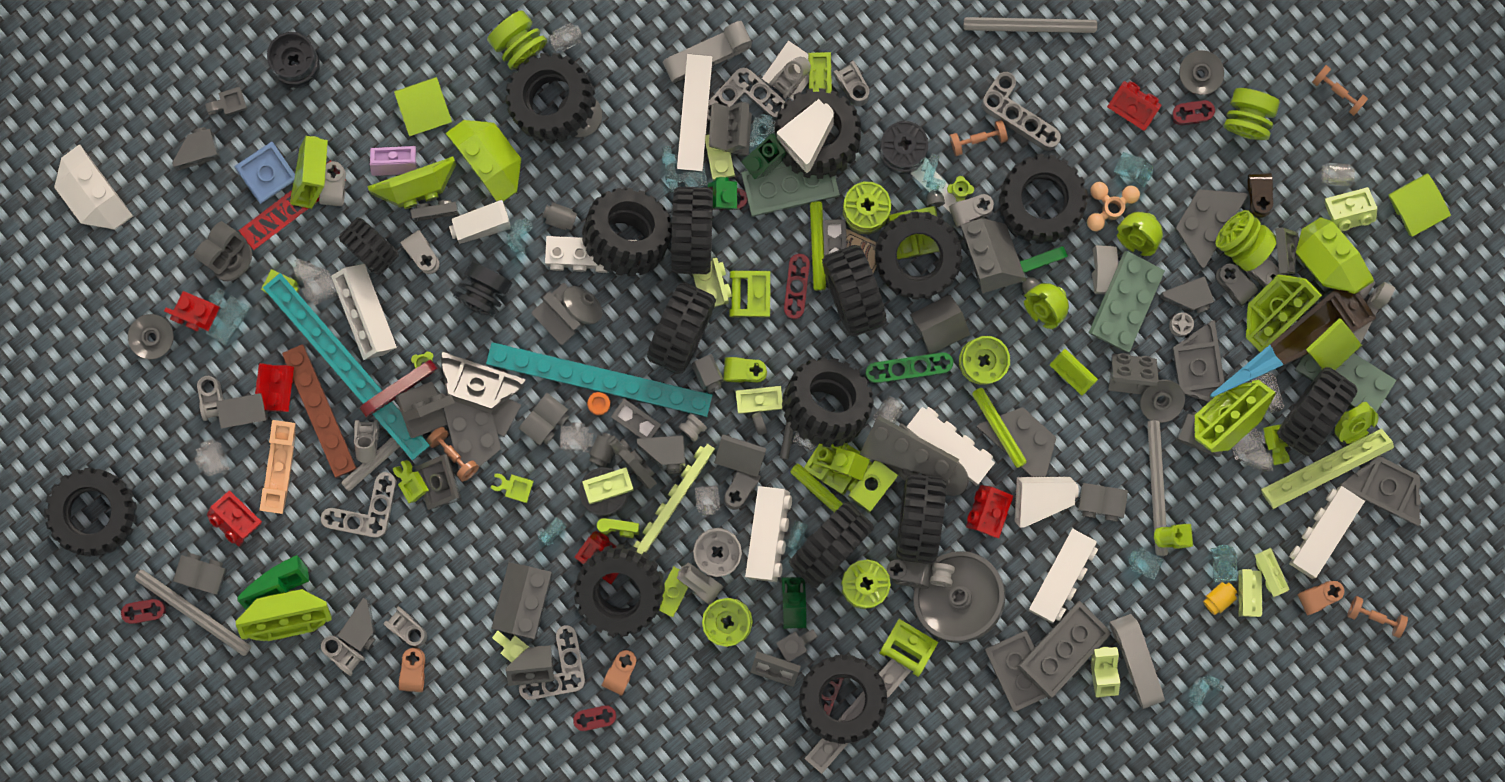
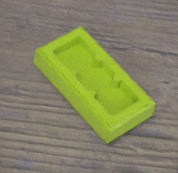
(820, 71)
(1073, 372)
(673, 593)

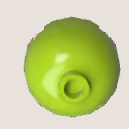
(1140, 232)
(1047, 304)

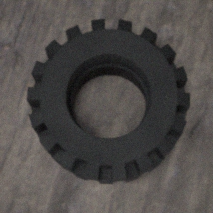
(368, 246)

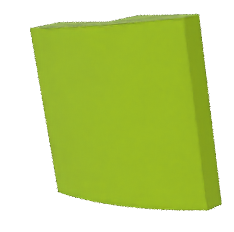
(423, 106)
(1419, 205)
(918, 243)
(1334, 346)
(831, 478)

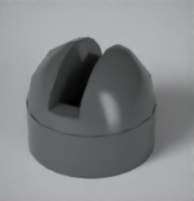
(935, 198)
(1029, 284)

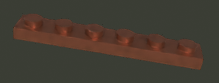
(319, 411)

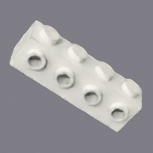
(569, 253)
(364, 309)
(943, 436)
(1326, 532)
(768, 534)
(1062, 576)

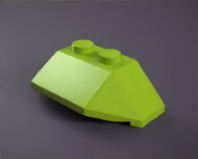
(488, 156)
(415, 185)
(1332, 257)
(1278, 308)
(1232, 415)
(283, 616)

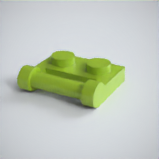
(757, 294)
(625, 528)
(911, 641)

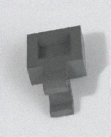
(230, 101)
(793, 645)

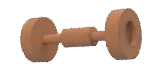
(1338, 89)
(977, 138)
(436, 438)
(1399, 625)

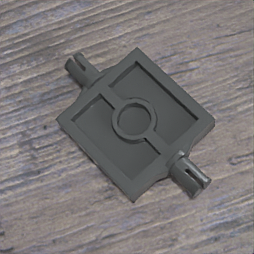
(633, 461)

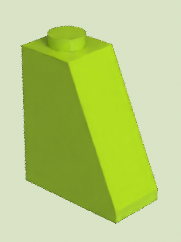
(309, 172)

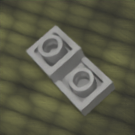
(1105, 266)

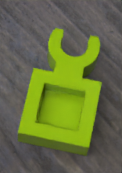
(1275, 444)
(412, 482)
(517, 488)

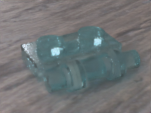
(690, 177)
(229, 317)

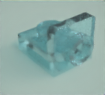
(1145, 563)
(1224, 563)

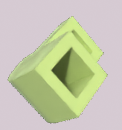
(1105, 671)

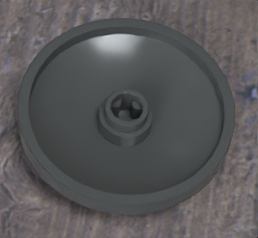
(968, 606)

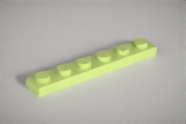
(1327, 468)
(676, 493)

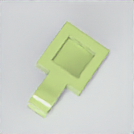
(512, 648)

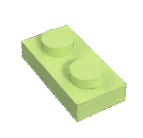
(719, 161)
(759, 399)
(608, 485)
(1274, 578)

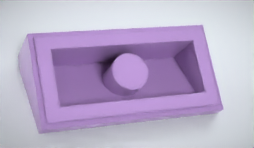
(392, 160)

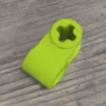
(740, 370)
(1174, 537)

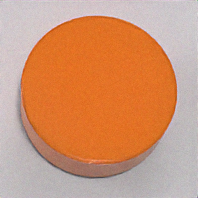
(598, 403)

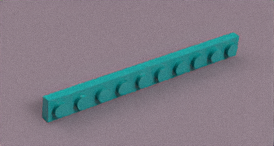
(342, 362)
(599, 379)

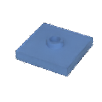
(265, 172)

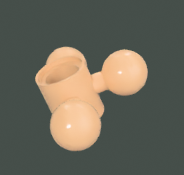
(1100, 192)

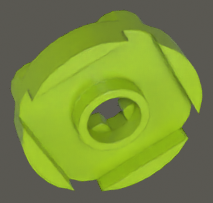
(1354, 423)

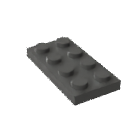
(1064, 649)

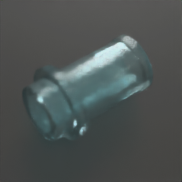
(552, 532)
(796, 535)

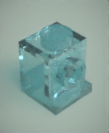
(756, 136)

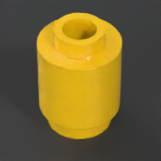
(1220, 598)

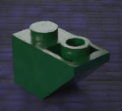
(765, 157)
(794, 602)

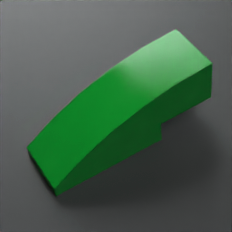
(276, 581)

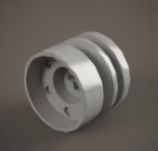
(717, 565)

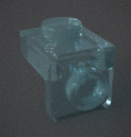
(929, 167)
(1134, 168)
(519, 230)
(1199, 691)

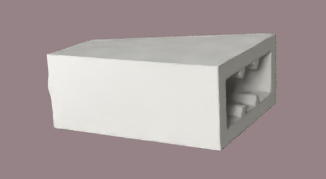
(807, 133)
(480, 222)
(1042, 497)

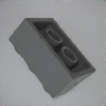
(992, 254)
(665, 452)
(522, 600)

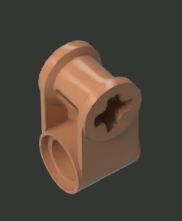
(1317, 598)
(412, 675)
(617, 675)

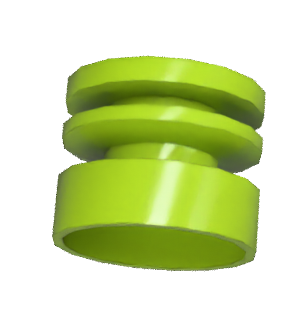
(514, 36)
(1252, 114)
(857, 217)
(1246, 240)
(997, 358)
(859, 596)
(715, 628)

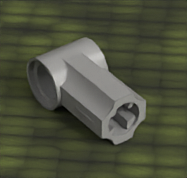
(702, 585)

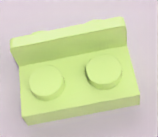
(1352, 209)
(714, 283)
(1249, 593)

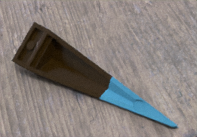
(1293, 343)

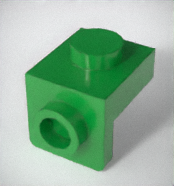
(724, 193)

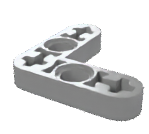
(741, 89)
(1377, 300)
(366, 520)
(567, 670)

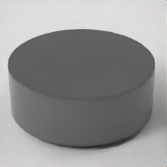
(759, 423)

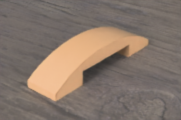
(278, 467)

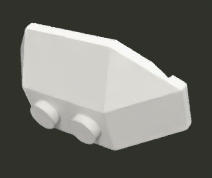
(89, 192)

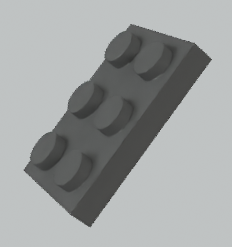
(1004, 660)

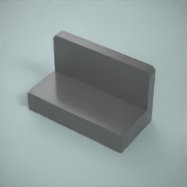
(241, 410)

